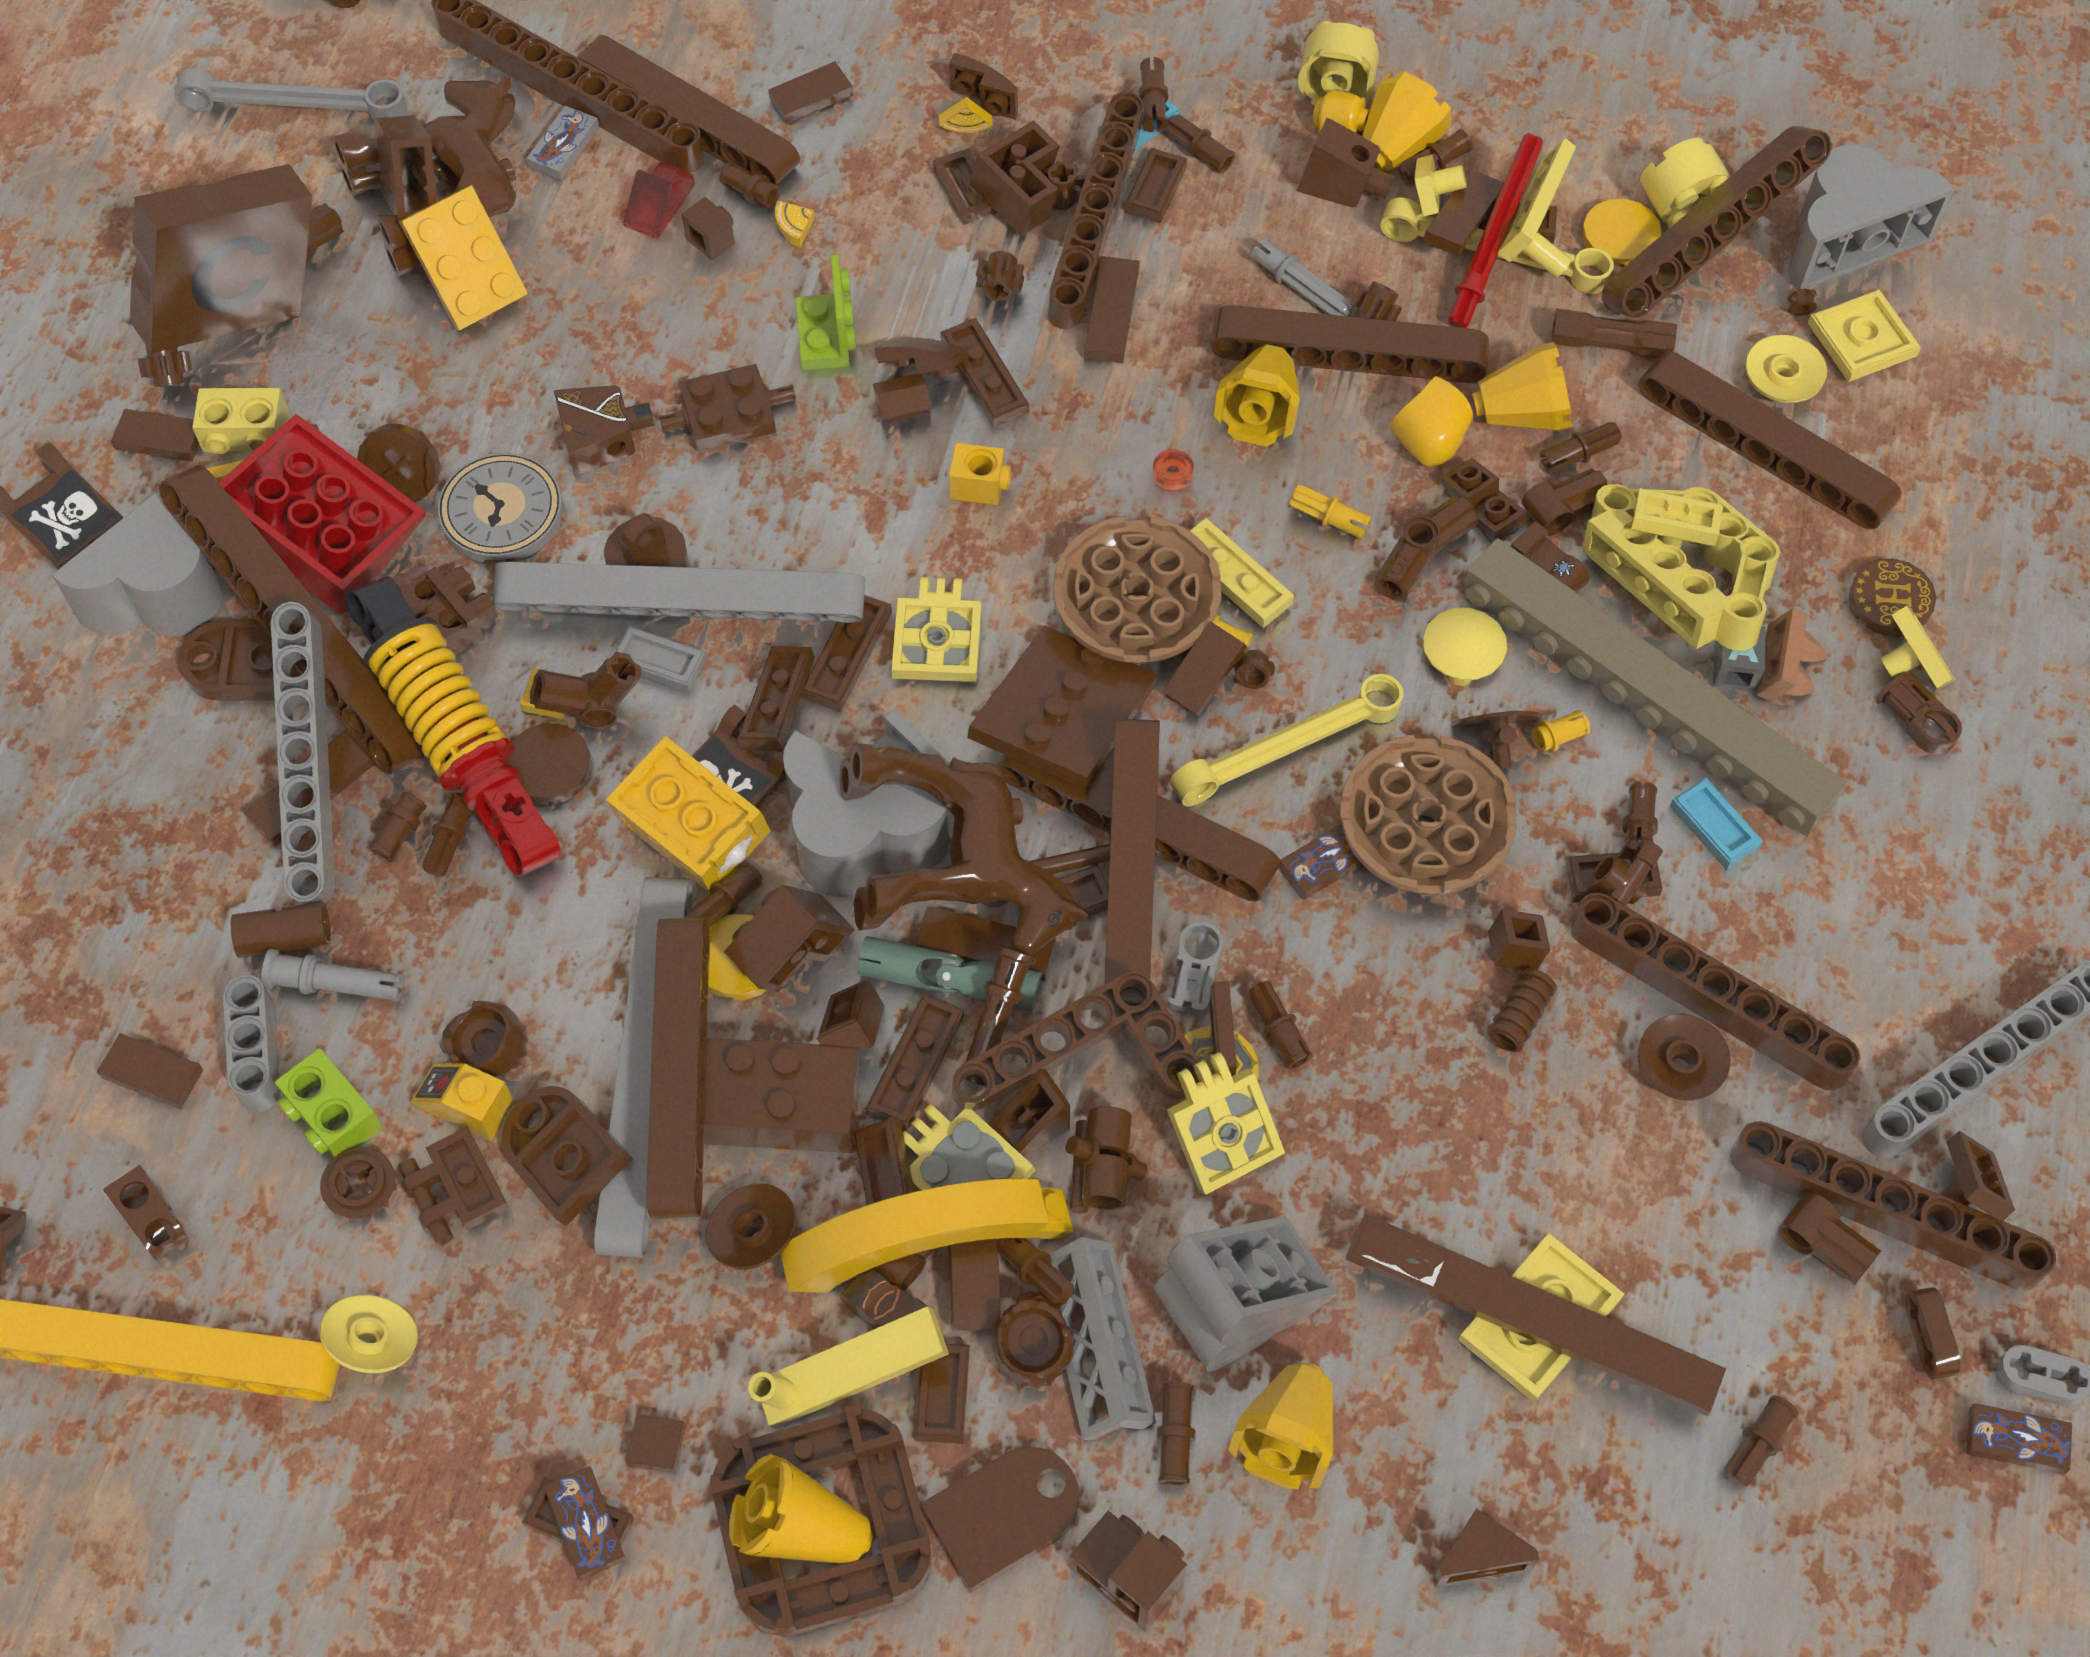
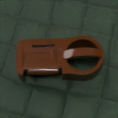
(1917, 706)

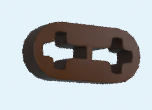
(1932, 1333)

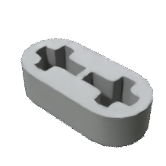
(2043, 1386)

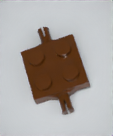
(727, 407)

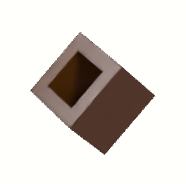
(708, 228)
(1518, 940)

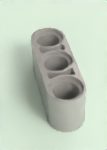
(246, 1024)

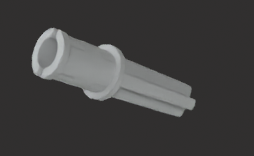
(1299, 278)

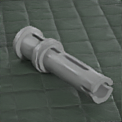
(310, 974)

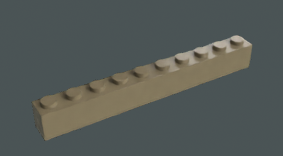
(1653, 687)

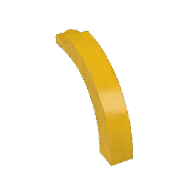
(922, 1222)

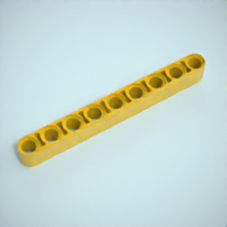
(166, 1351)

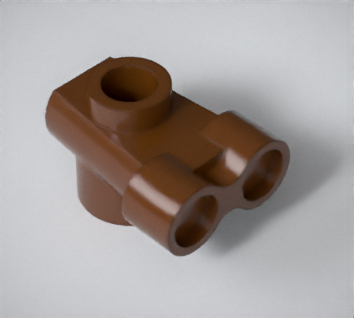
(1624, 874)

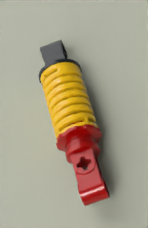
(450, 722)

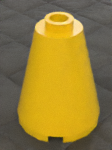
(795, 1517)

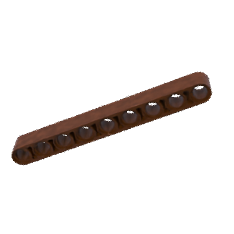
(571, 82)
(266, 583)

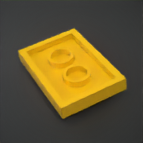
(463, 257)

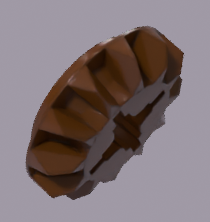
(357, 1163)

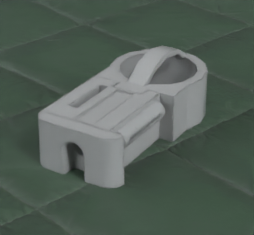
(1195, 974)

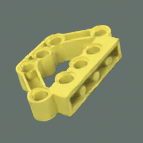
(1669, 585)

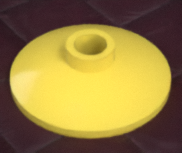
(1790, 357)
(368, 1334)

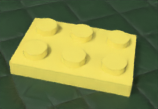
(1520, 1360)

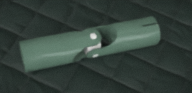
(904, 965)

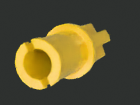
(1329, 510)

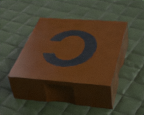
(219, 257)

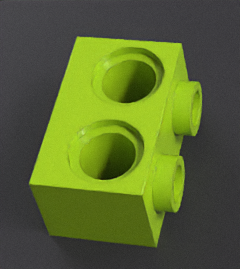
(334, 1101)

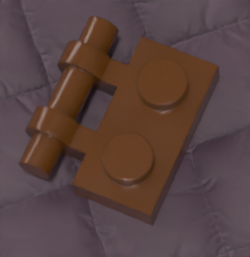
(466, 1178)

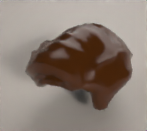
(486, 1038)
(1033, 1342)

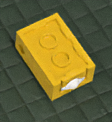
(688, 814)

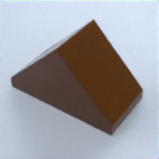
(1033, 1115)
(1485, 1552)

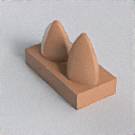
(1784, 649)

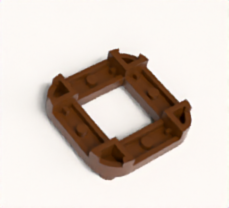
(850, 1588)

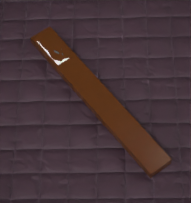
(1536, 1314)

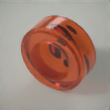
(1173, 470)

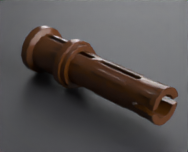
(998, 989)

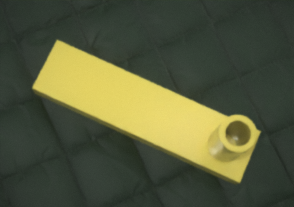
(1523, 231)
(849, 1367)

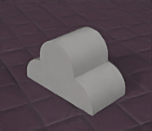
(1864, 213)
(142, 573)
(856, 838)
(1241, 1287)

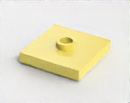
(1864, 335)

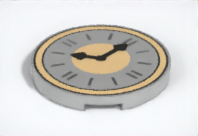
(500, 507)

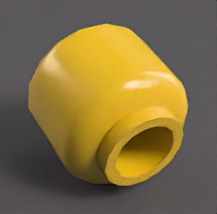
(1342, 107)

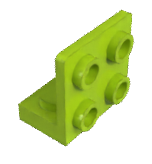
(823, 323)

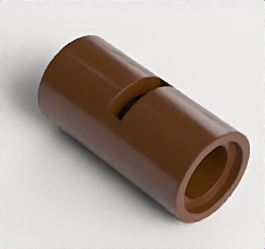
(284, 930)

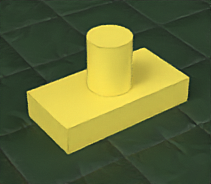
(1433, 183)
(1677, 518)
(1916, 651)

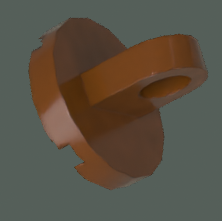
(402, 459)
(646, 543)

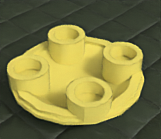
(1464, 644)

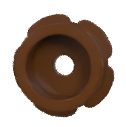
(1254, 669)

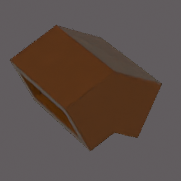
(902, 398)

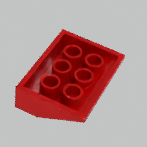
(322, 510)

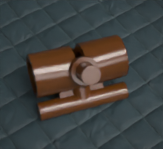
(1102, 1160)

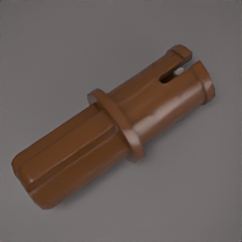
(1200, 143)
(1442, 152)
(1580, 447)
(447, 835)
(727, 895)
(1280, 1025)
(1036, 1269)
(1760, 1441)

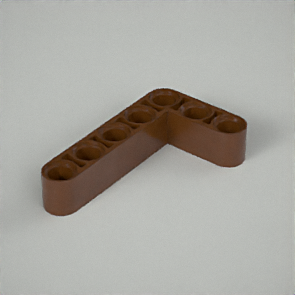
(1080, 1038)

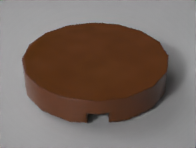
(551, 762)

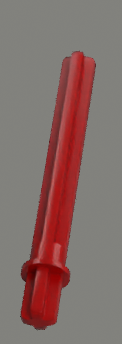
(1472, 288)

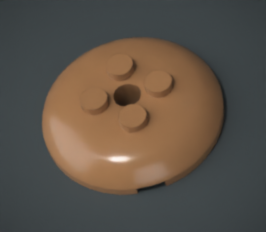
(1136, 557)
(1436, 780)

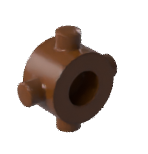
(1802, 302)

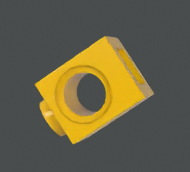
(976, 459)

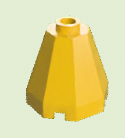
(1405, 119)
(1526, 392)
(1259, 397)
(1288, 1428)

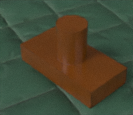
(1978, 1178)

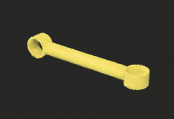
(1417, 225)
(1201, 779)

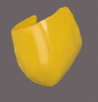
(1433, 423)

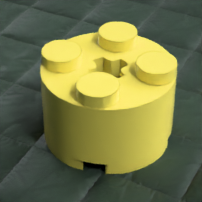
(1339, 59)
(1683, 178)

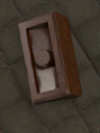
(852, 1017)

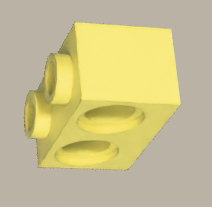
(238, 418)

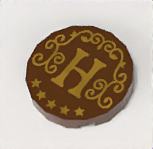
(1886, 588)

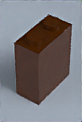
(405, 164)

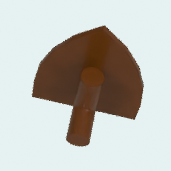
(1501, 733)

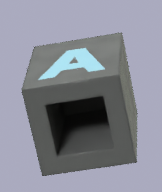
(1739, 668)

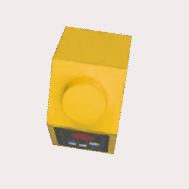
(465, 1098)

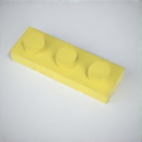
(1243, 577)

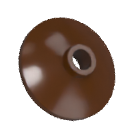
(1689, 1040)
(742, 1215)

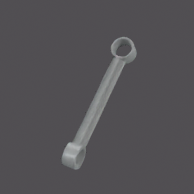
(287, 95)

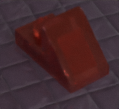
(656, 198)

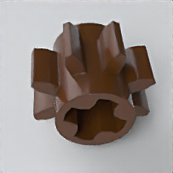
(1069, 185)
(999, 275)
(1376, 302)
(165, 366)

